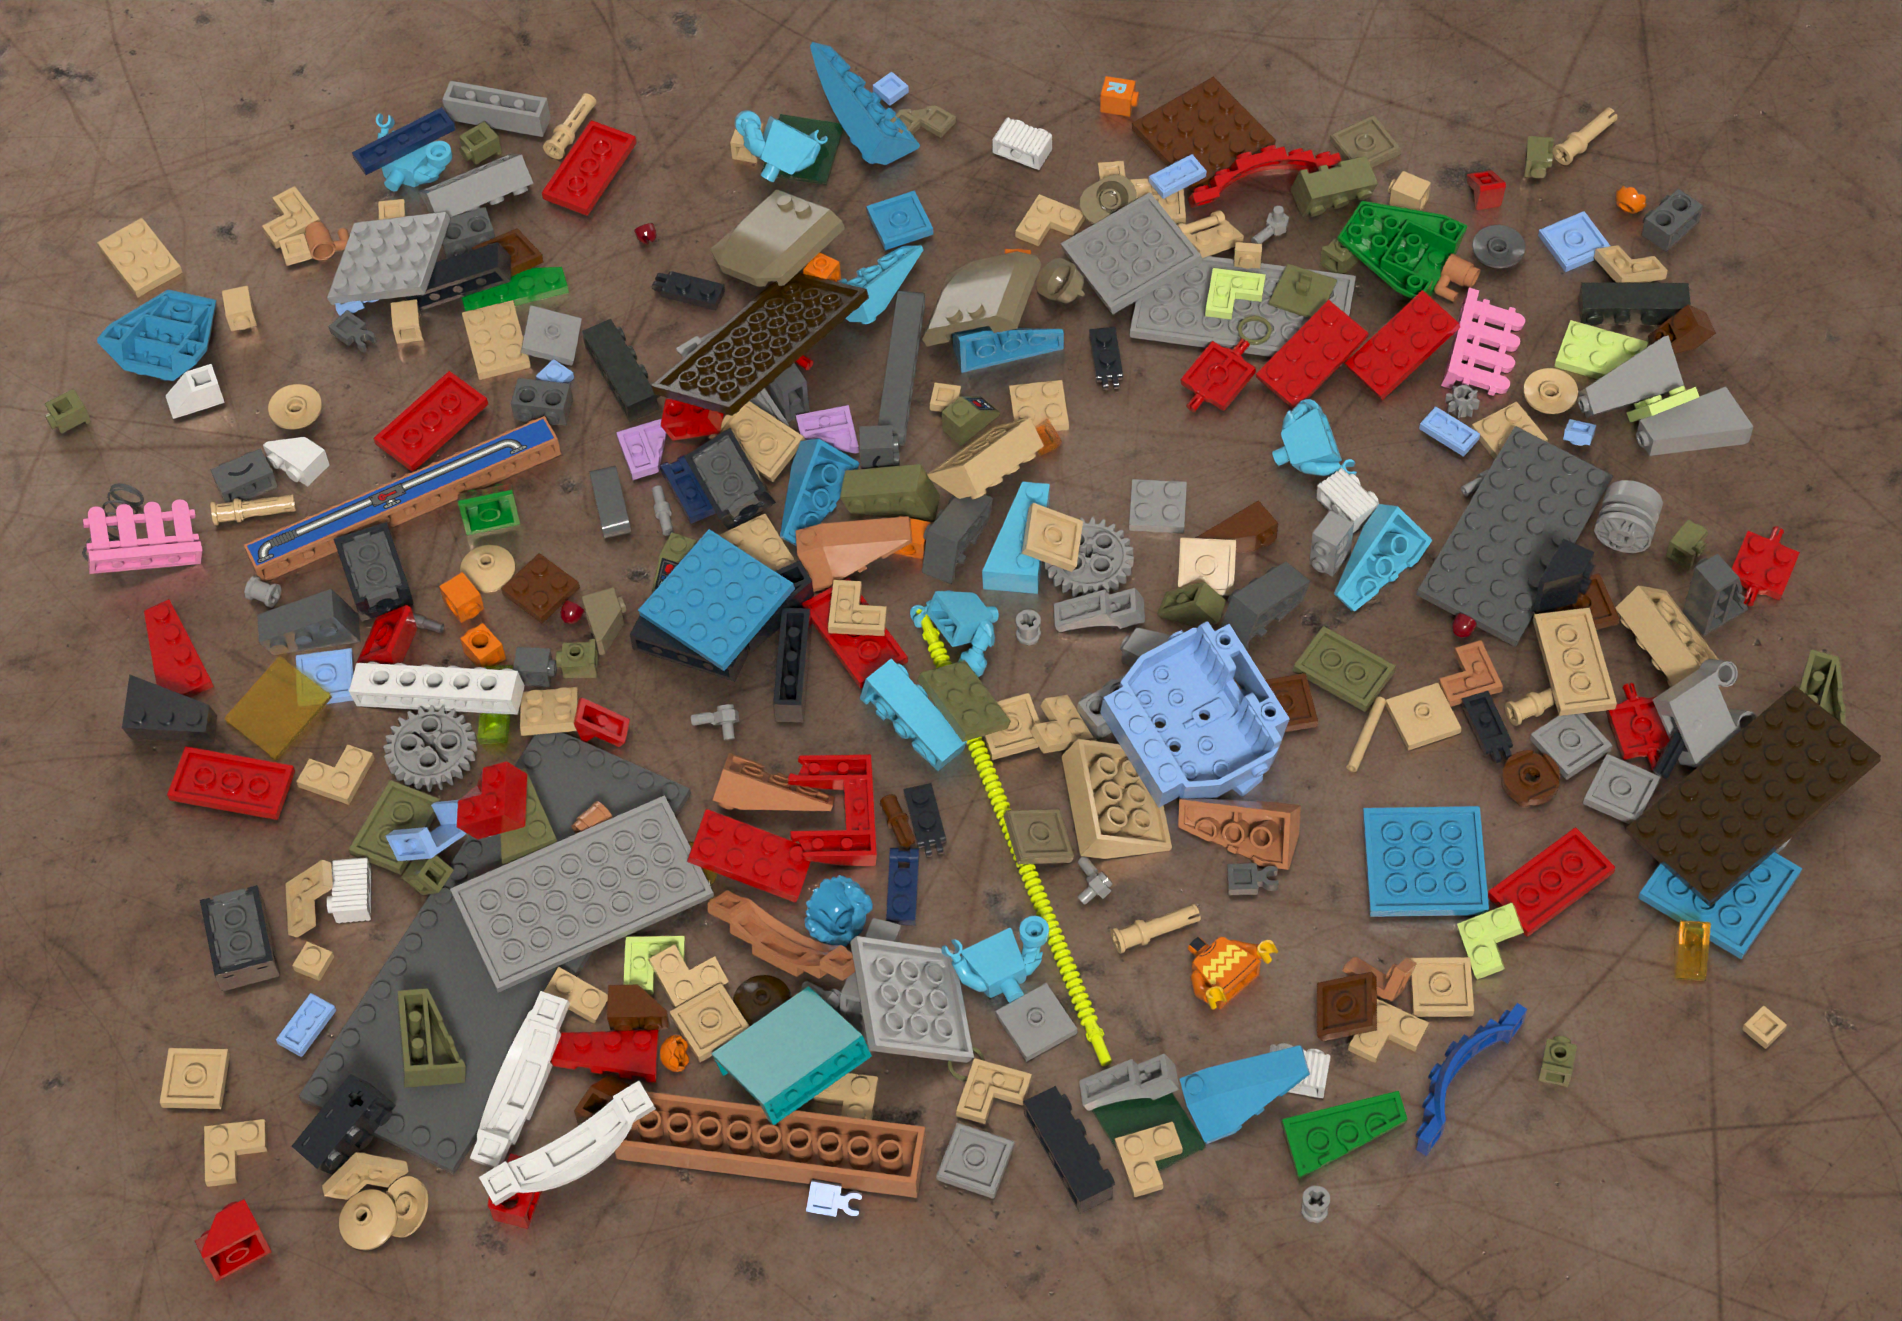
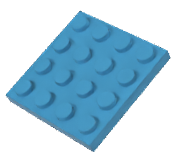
(716, 599)
(1425, 861)
(1738, 914)

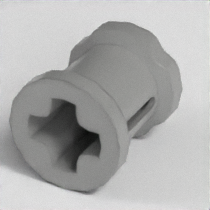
(262, 591)
(1028, 627)
(1314, 1212)

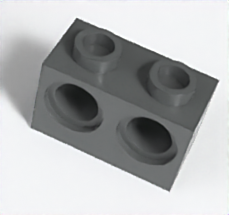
(1671, 219)
(467, 231)
(540, 399)

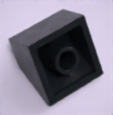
(1565, 577)

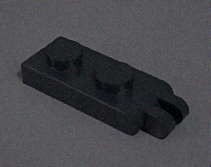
(689, 289)
(1106, 356)
(1487, 725)
(925, 818)

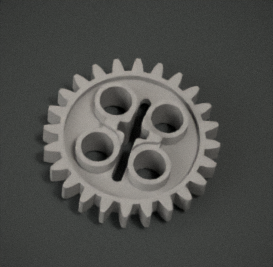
(1093, 558)
(449, 732)

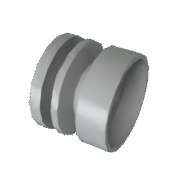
(1628, 516)

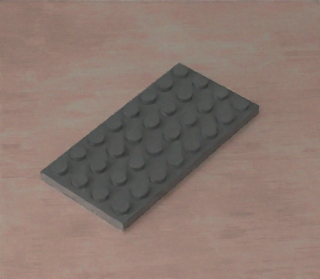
(1511, 533)

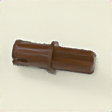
(897, 820)

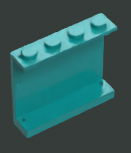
(793, 1054)

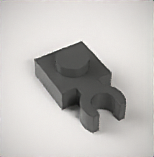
(351, 329)
(1245, 879)

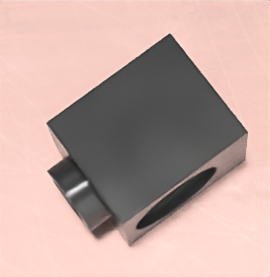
(535, 666)

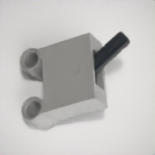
(1698, 716)

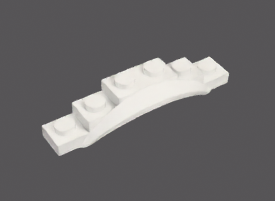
(520, 1080)
(572, 1153)

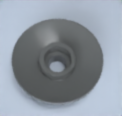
(1501, 239)

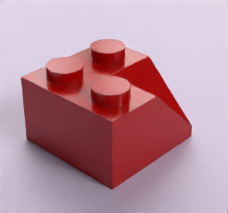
(495, 802)
(232, 1241)

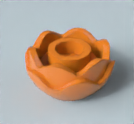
(1630, 200)
(674, 1053)

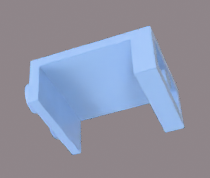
(422, 844)

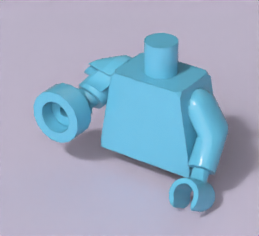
(780, 145)
(416, 167)
(1310, 442)
(961, 620)
(996, 962)

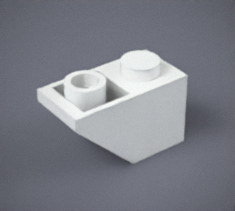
(194, 392)
(298, 458)

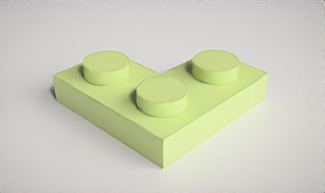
(1232, 285)
(1657, 405)
(1483, 933)
(638, 951)

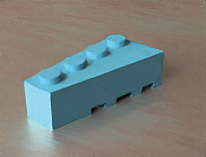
(1006, 565)
(912, 714)

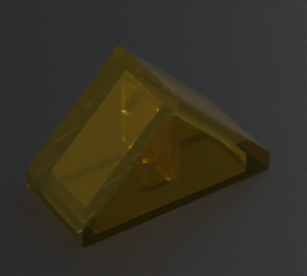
(1691, 950)

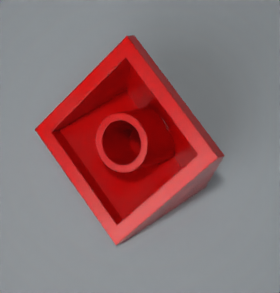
(389, 637)

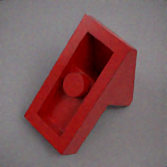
(1487, 188)
(596, 721)

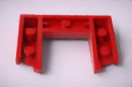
(858, 841)

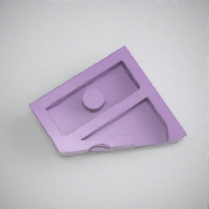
(830, 426)
(643, 448)

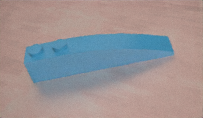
(861, 110)

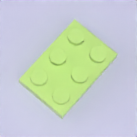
(1595, 350)

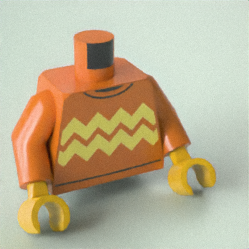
(1226, 967)

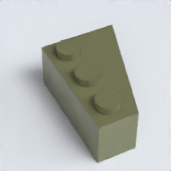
(1333, 186)
(891, 492)
(1824, 683)
(531, 838)
(425, 1044)

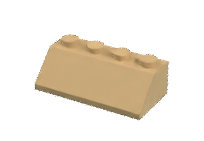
(988, 459)
(1664, 633)

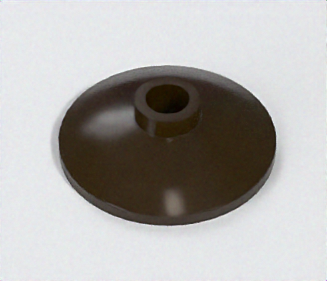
(750, 989)

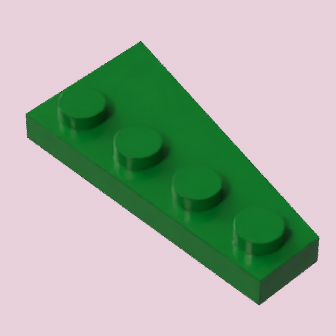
(524, 288)
(1333, 1132)

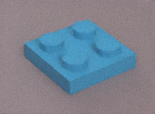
(899, 220)

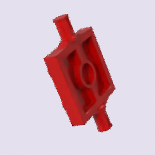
(1218, 375)
(1764, 565)
(1638, 727)

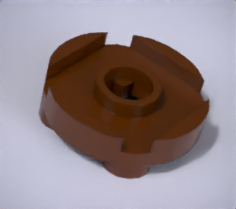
(1526, 792)

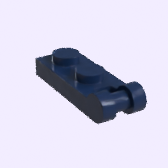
(687, 490)
(903, 887)

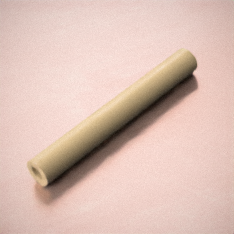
(1366, 734)

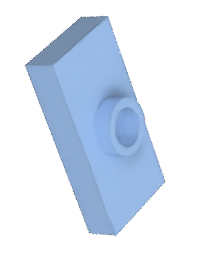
(1177, 176)
(1449, 431)
(306, 1025)

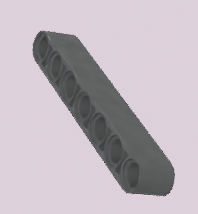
(902, 363)

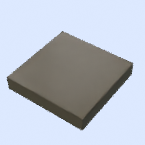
(1366, 139)
(1038, 836)

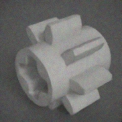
(1462, 401)

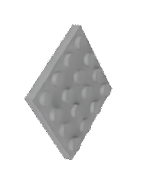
(1131, 253)
(389, 258)
(911, 1000)

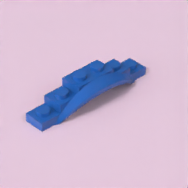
(1457, 1056)

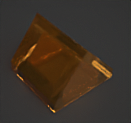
(1048, 437)

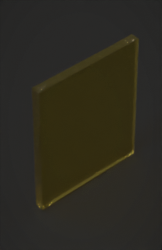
(278, 708)

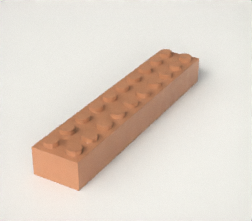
(796, 1149)

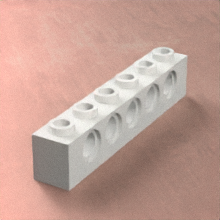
(389, 688)

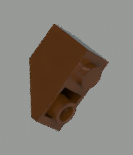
(1685, 329)
(634, 1009)
(598, 1097)

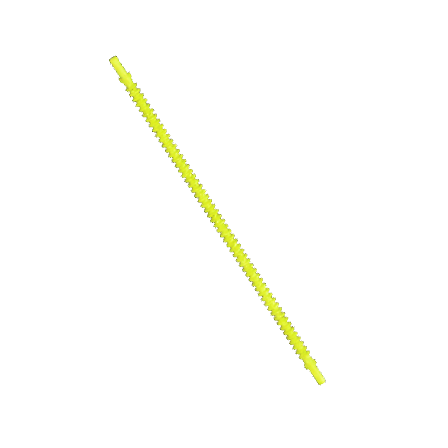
(1041, 904)

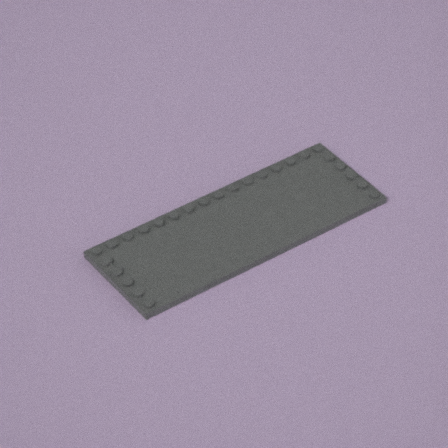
(440, 955)

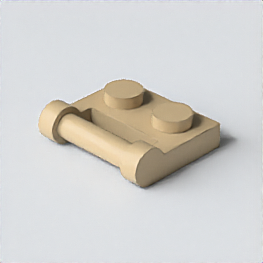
(1213, 240)

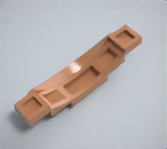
(779, 943)

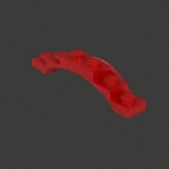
(1269, 159)

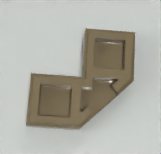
(932, 119)

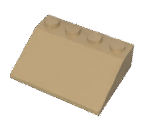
(1111, 804)

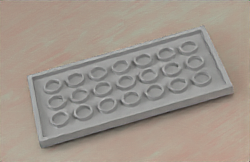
(1178, 310)
(581, 893)

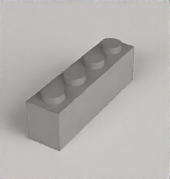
(497, 108)

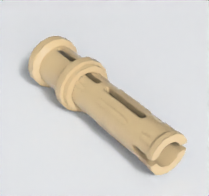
(564, 133)
(1578, 141)
(239, 509)
(1531, 705)
(1142, 931)

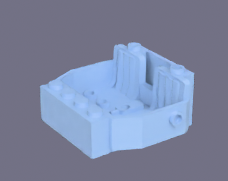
(1175, 686)

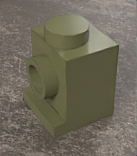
(479, 143)
(1538, 156)
(1337, 258)
(66, 411)
(1687, 544)
(578, 659)
(427, 875)
(1555, 1069)

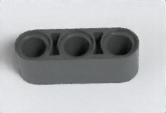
(610, 502)

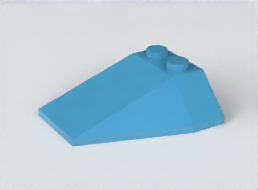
(161, 335)

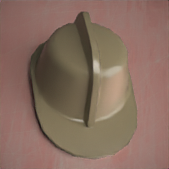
(1106, 197)
(1060, 281)

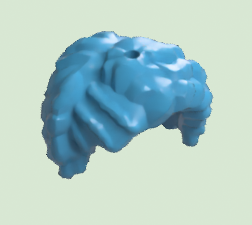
(837, 911)

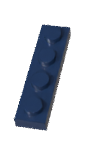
(403, 141)

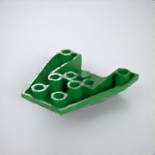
(1402, 244)

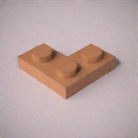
(1476, 675)

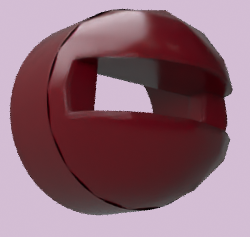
(645, 233)
(571, 612)
(1463, 625)

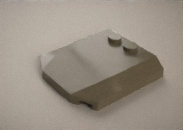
(776, 239)
(982, 295)

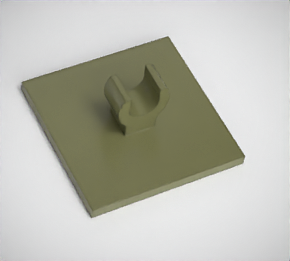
(1302, 291)

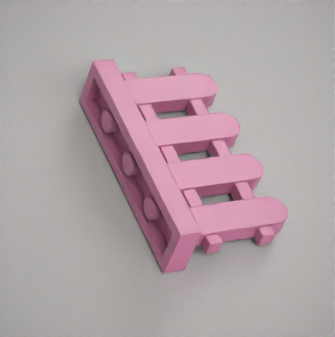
(1476, 354)
(144, 553)

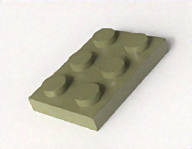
(1344, 668)
(963, 701)
(395, 810)

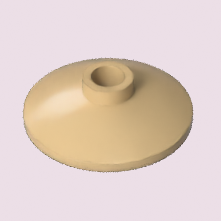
(1553, 383)
(291, 399)
(491, 576)
(411, 1204)
(376, 1227)

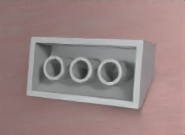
(478, 186)

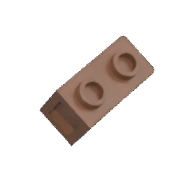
(1388, 985)

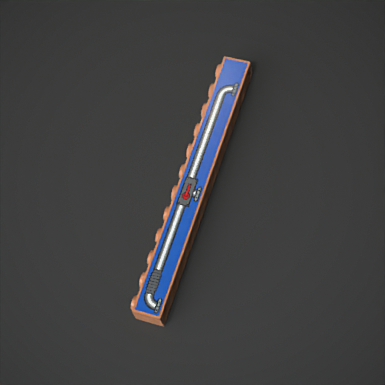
(404, 498)

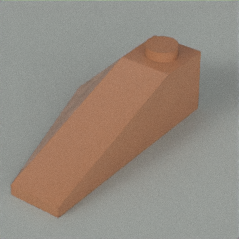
(842, 548)
(750, 788)
(1251, 828)

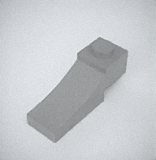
(1100, 609)
(1130, 1081)

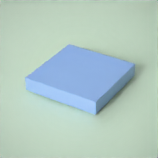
(1573, 241)
(330, 671)

